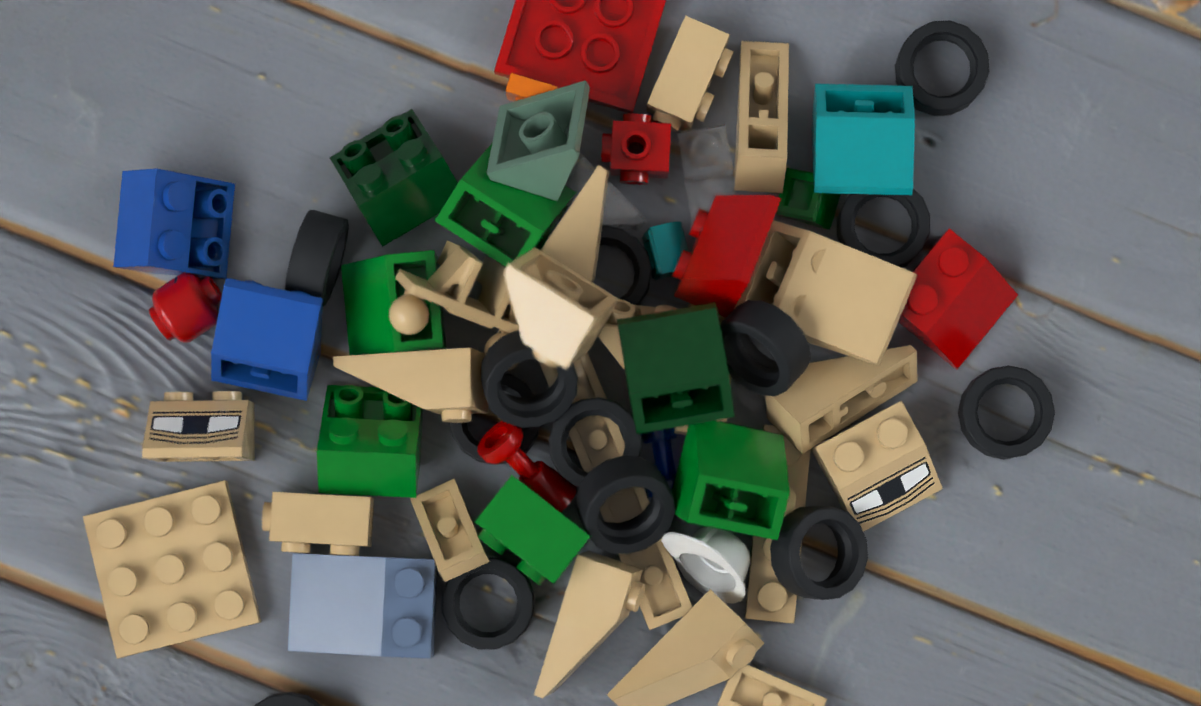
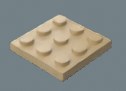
(171, 569)

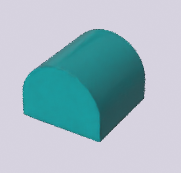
(664, 247)

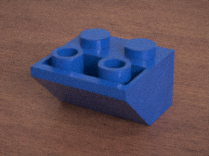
(174, 223)
(267, 339)

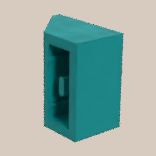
(863, 139)

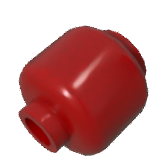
(186, 307)

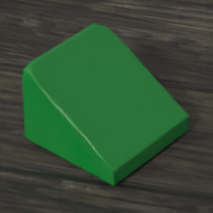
(802, 204)

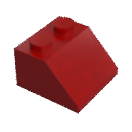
(724, 250)
(955, 299)

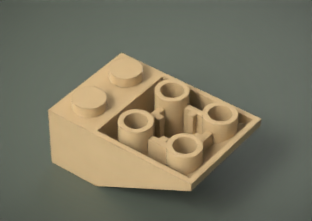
(831, 291)

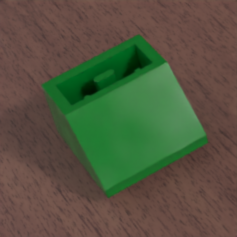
(500, 217)
(368, 295)
(368, 443)
(732, 479)
(531, 530)

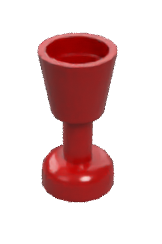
(503, 444)

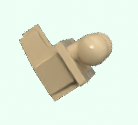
(451, 288)

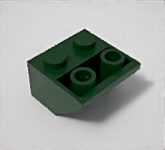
(396, 176)
(675, 368)

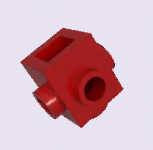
(640, 131)

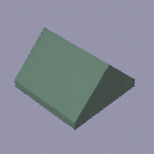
(539, 140)

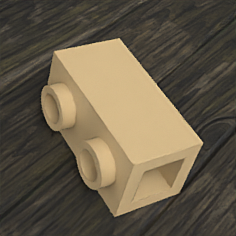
(687, 74)
(319, 519)

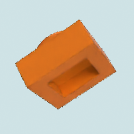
(523, 87)

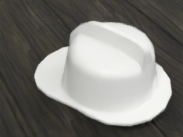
(711, 561)

